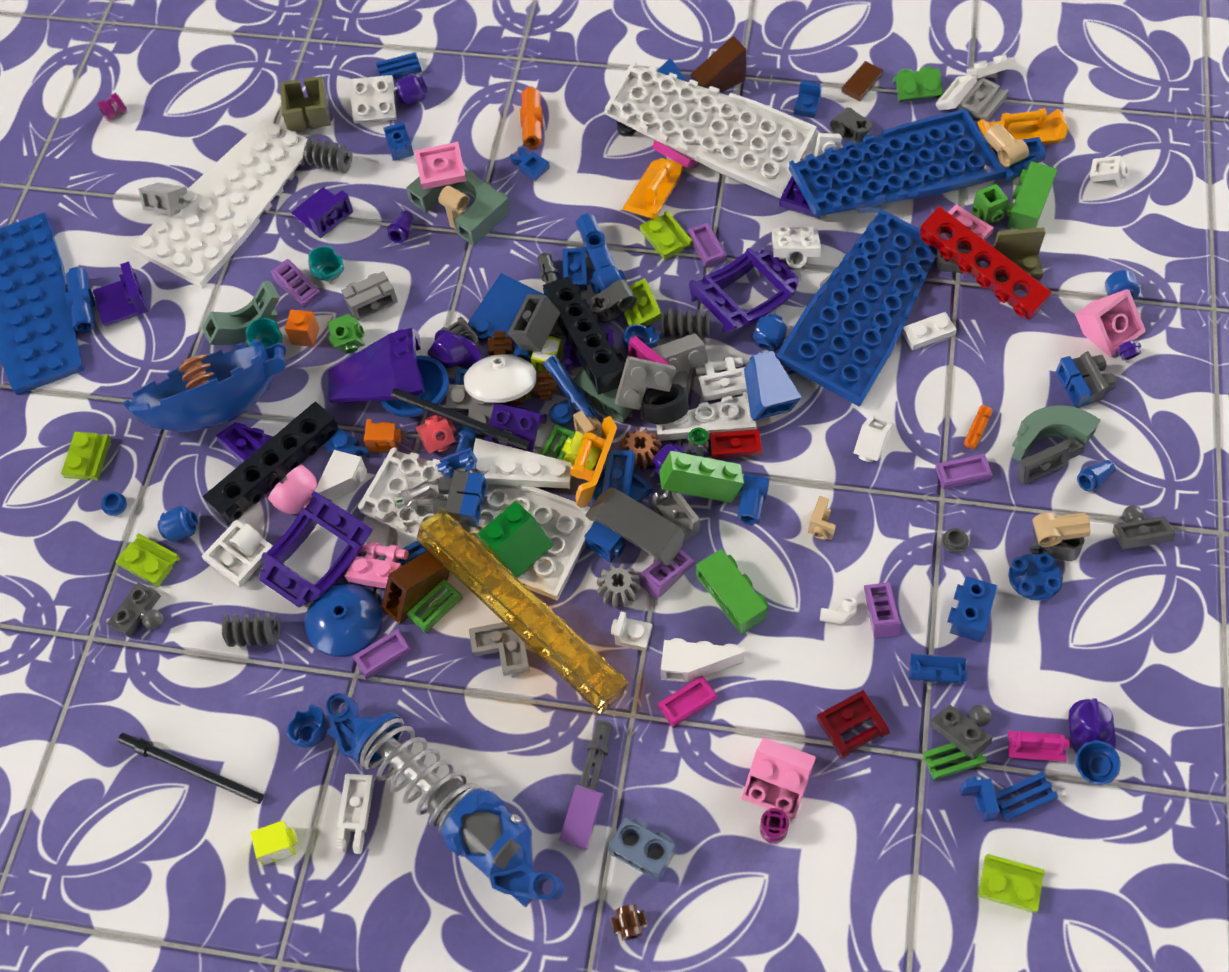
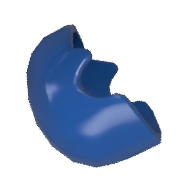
(646, 335)
(308, 727)
(1098, 762)

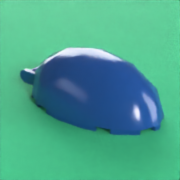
(235, 388)

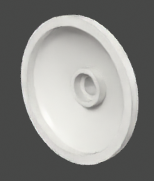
(500, 378)

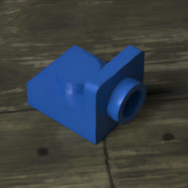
(808, 99)
(986, 798)

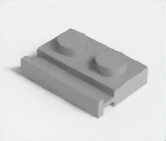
(983, 99)

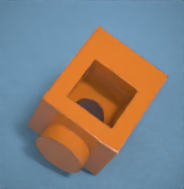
(382, 436)

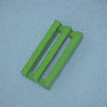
(551, 439)
(423, 621)
(927, 755)

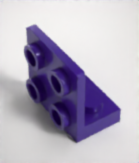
(323, 211)
(120, 299)
(519, 420)

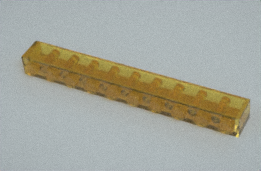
(522, 611)

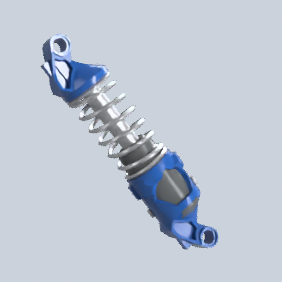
(467, 815)

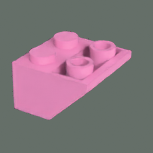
(778, 777)

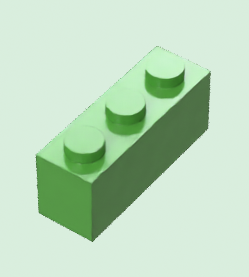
(1030, 196)
(701, 476)
(732, 591)

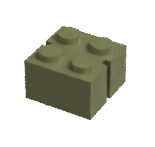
(301, 111)

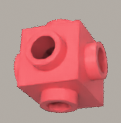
(429, 430)

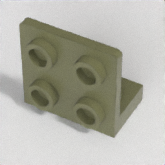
(1021, 248)

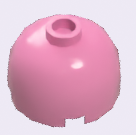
(295, 491)

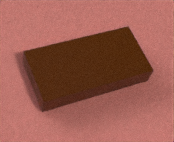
(862, 81)

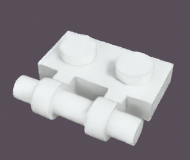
(721, 384)

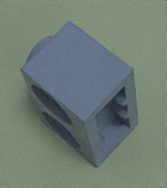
(637, 854)

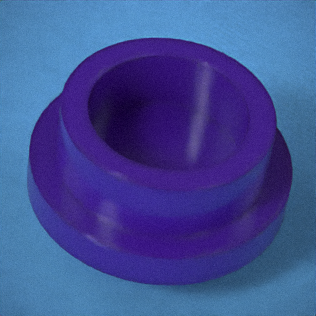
(1129, 350)

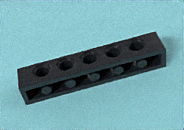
(584, 335)
(259, 464)

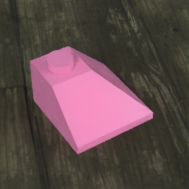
(1111, 321)

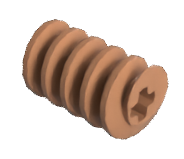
(195, 371)

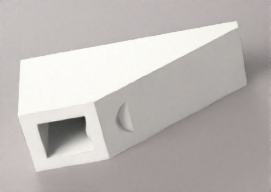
(688, 661)

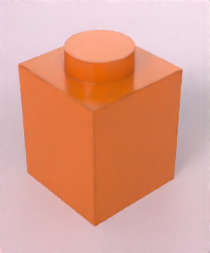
(302, 328)

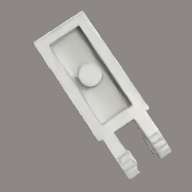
(354, 810)

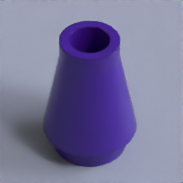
(399, 229)

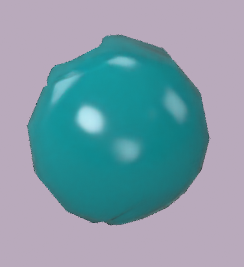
(325, 263)
(264, 330)

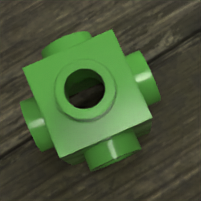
(990, 204)
(346, 334)

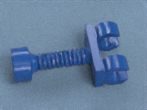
(463, 457)

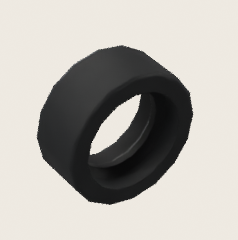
(673, 410)

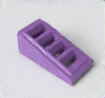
(285, 272)
(656, 584)
(883, 625)

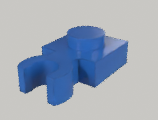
(530, 165)
(345, 443)

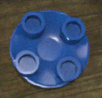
(1035, 576)

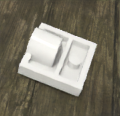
(373, 99)
(802, 240)
(237, 552)

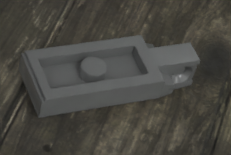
(1049, 460)

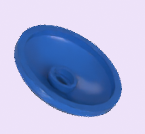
(434, 386)
(350, 631)

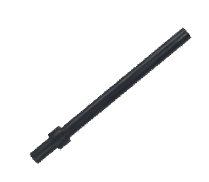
(504, 436)
(145, 748)

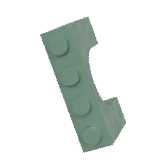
(480, 218)

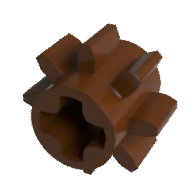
(500, 344)
(545, 386)
(629, 922)

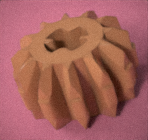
(644, 446)

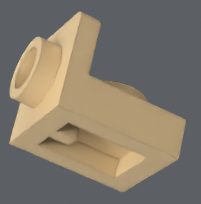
(585, 424)
(819, 523)

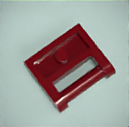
(846, 717)

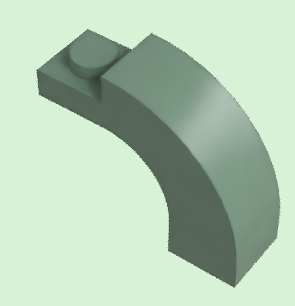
(231, 327)
(1054, 421)

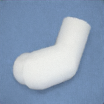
(841, 614)

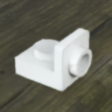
(827, 141)
(1109, 169)
(631, 632)

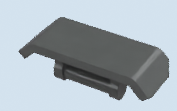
(637, 525)

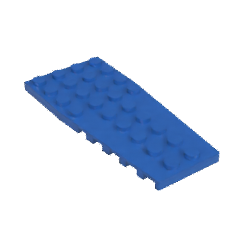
(898, 165)
(860, 309)
(34, 316)

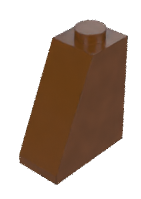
(723, 68)
(411, 584)

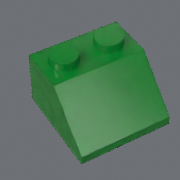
(515, 539)

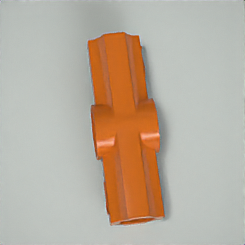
(531, 117)

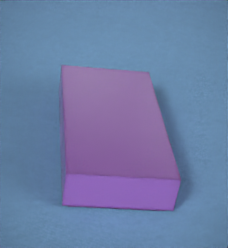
(707, 245)
(963, 471)
(382, 654)
(581, 817)

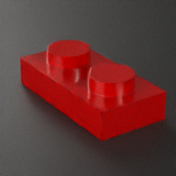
(735, 444)

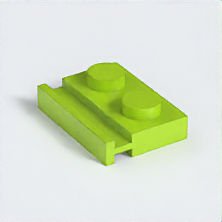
(665, 235)
(646, 309)
(86, 456)
(147, 560)
(1011, 883)

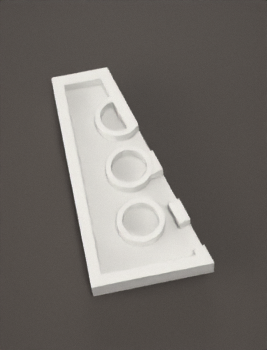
(723, 416)
(518, 467)

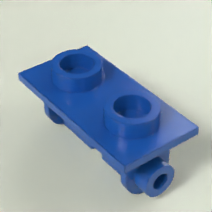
(937, 668)

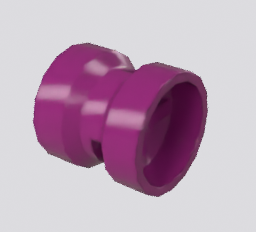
(109, 106)
(773, 831)

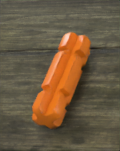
(978, 427)

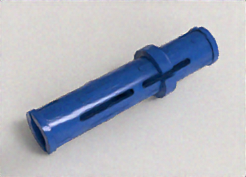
(569, 387)

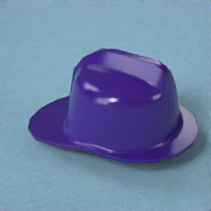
(454, 350)
(1090, 722)

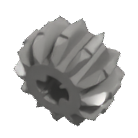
(618, 594)

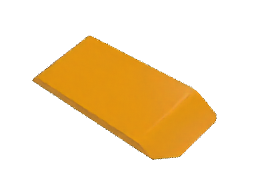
(1031, 124)
(654, 188)
(586, 490)

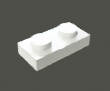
(999, 64)
(928, 331)

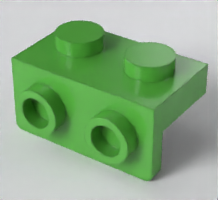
(918, 84)

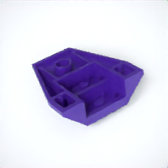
(378, 370)

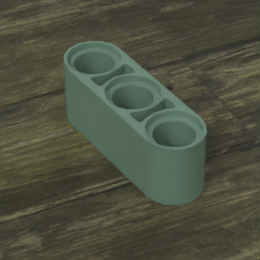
(604, 402)

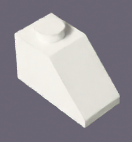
(872, 439)
(341, 475)

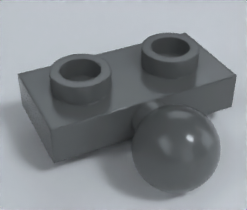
(1141, 532)
(137, 609)
(964, 731)

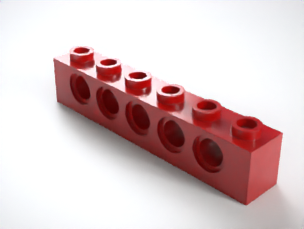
(943, 222)

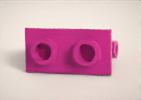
(1037, 746)

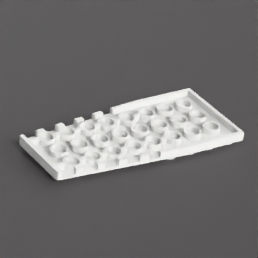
(711, 127)
(224, 205)
(557, 516)

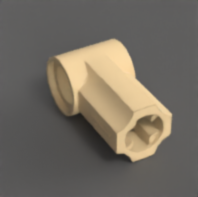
(1009, 150)
(455, 203)
(1053, 529)

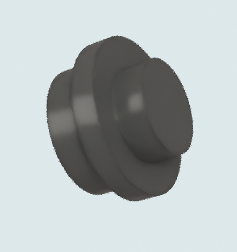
(955, 540)

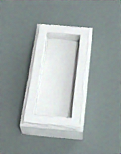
(956, 92)

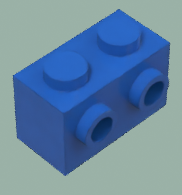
(973, 608)

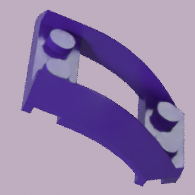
(711, 287)
(335, 520)

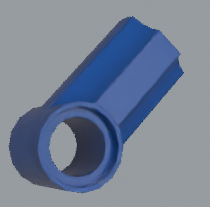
(753, 493)

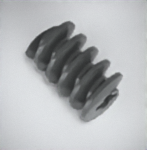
(327, 155)
(685, 323)
(250, 631)

